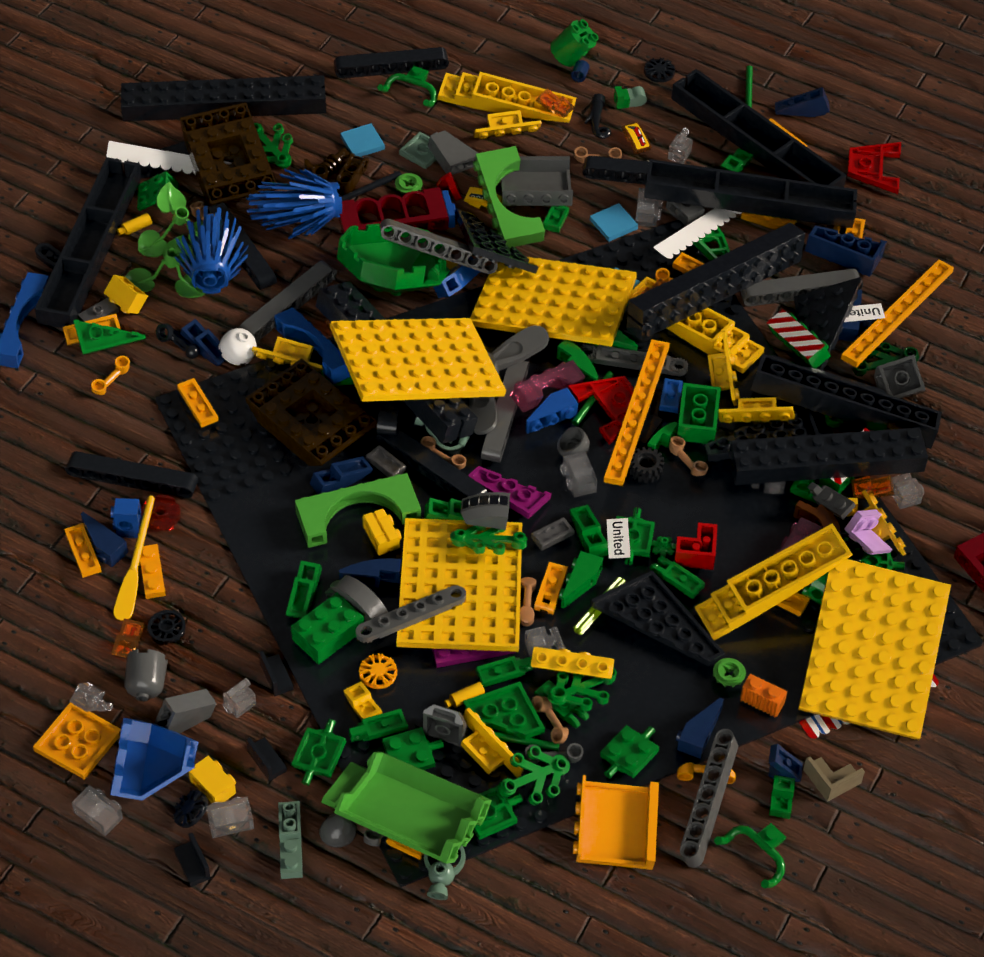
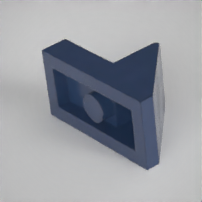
(784, 764)

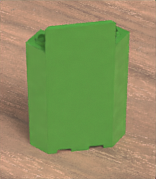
(408, 805)

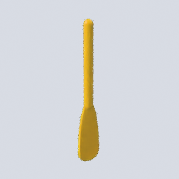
(128, 591)

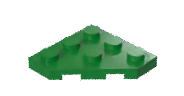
(507, 711)

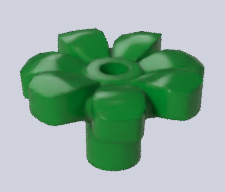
(663, 546)

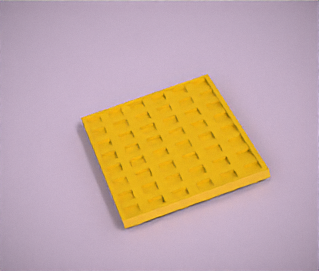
(562, 297)
(416, 359)
(491, 581)
(875, 648)

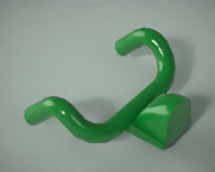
(417, 77)
(766, 839)

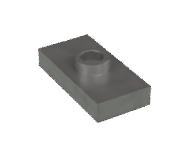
(99, 310)
(385, 462)
(552, 533)

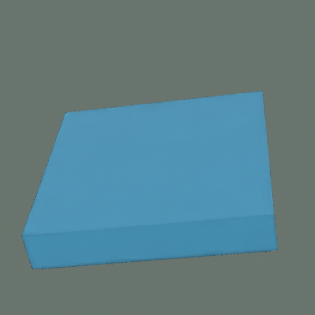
(362, 140)
(613, 222)

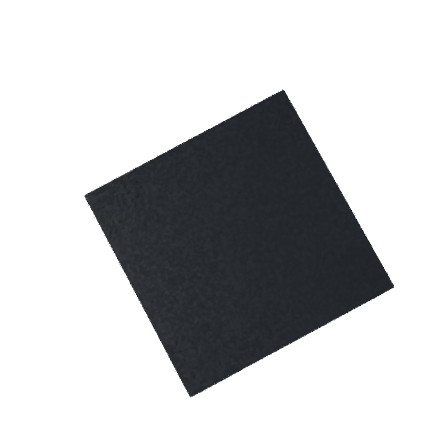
(252, 494)

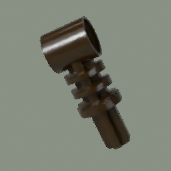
(329, 166)

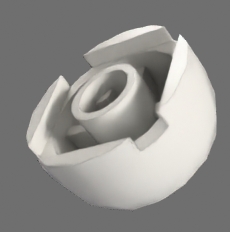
(237, 346)

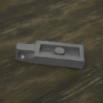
(832, 500)

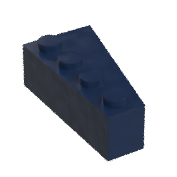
(845, 249)

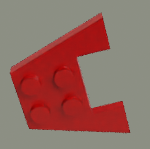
(866, 165)
(613, 396)

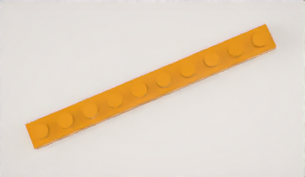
(897, 313)
(636, 413)

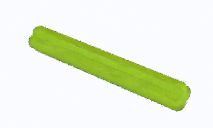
(592, 614)

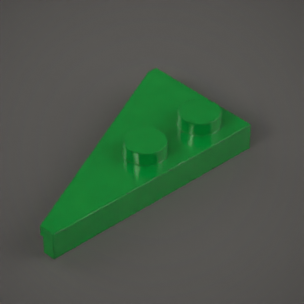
(98, 338)

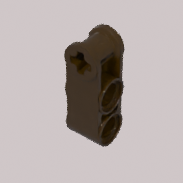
(351, 173)

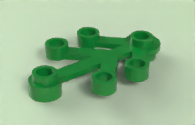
(283, 158)
(487, 538)
(559, 695)
(537, 773)

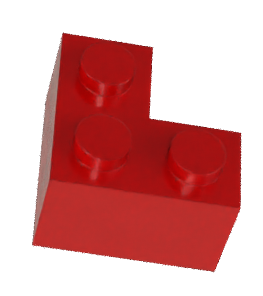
(697, 551)

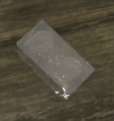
(647, 210)
(579, 474)
(97, 810)
(229, 817)

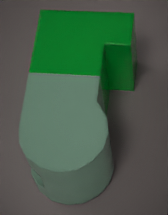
(629, 97)

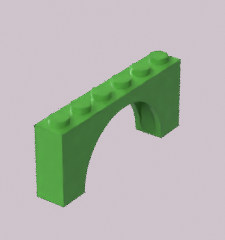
(513, 228)
(391, 492)

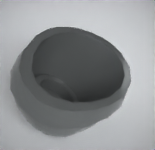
(573, 441)
(337, 831)

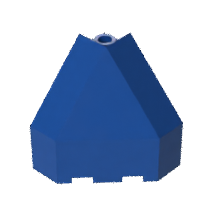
(149, 759)

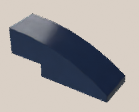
(205, 340)
(340, 475)
(374, 571)

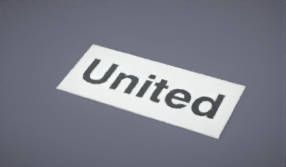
(866, 312)
(618, 538)

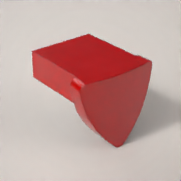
(448, 182)

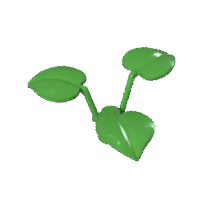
(168, 200)
(144, 281)

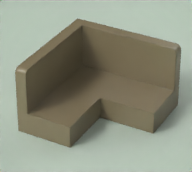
(832, 783)

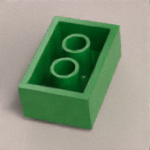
(698, 413)
(327, 628)

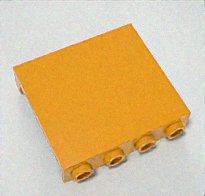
(616, 824)

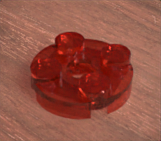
(167, 520)

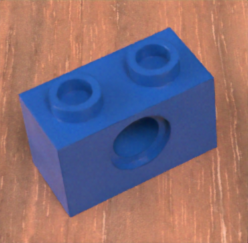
(126, 517)

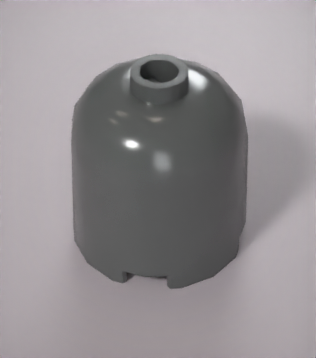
(145, 674)

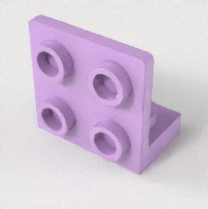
(860, 531)

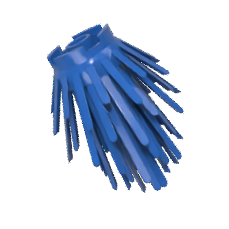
(314, 202)
(210, 256)

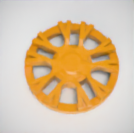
(378, 671)

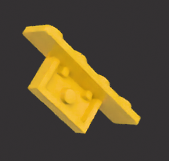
(504, 123)
(288, 352)
(721, 369)
(756, 410)
(884, 529)
(570, 662)
(486, 746)

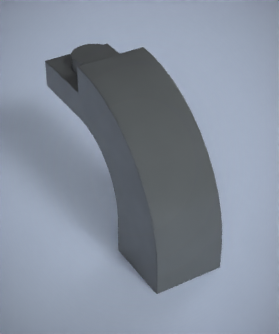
(358, 596)

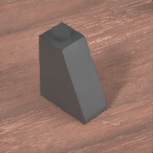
(451, 153)
(185, 710)

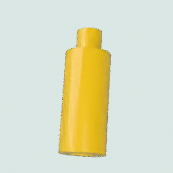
(135, 224)
(456, 699)

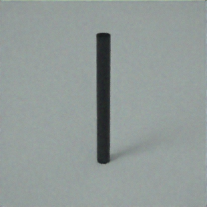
(371, 186)

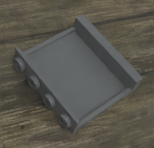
(538, 182)

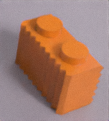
(763, 695)

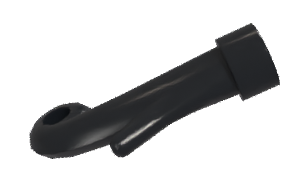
(598, 103)

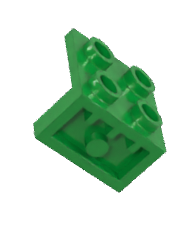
(150, 189)

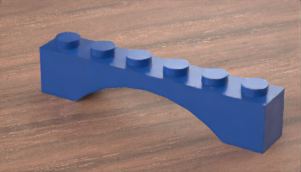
(26, 300)
(295, 327)

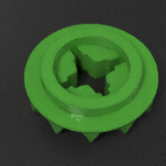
(406, 179)
(729, 665)

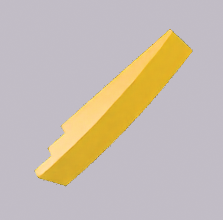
(498, 95)
(705, 332)
(772, 581)

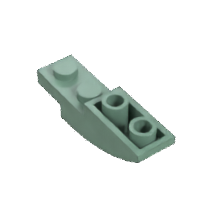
(290, 840)

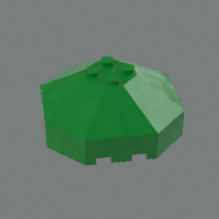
(388, 264)

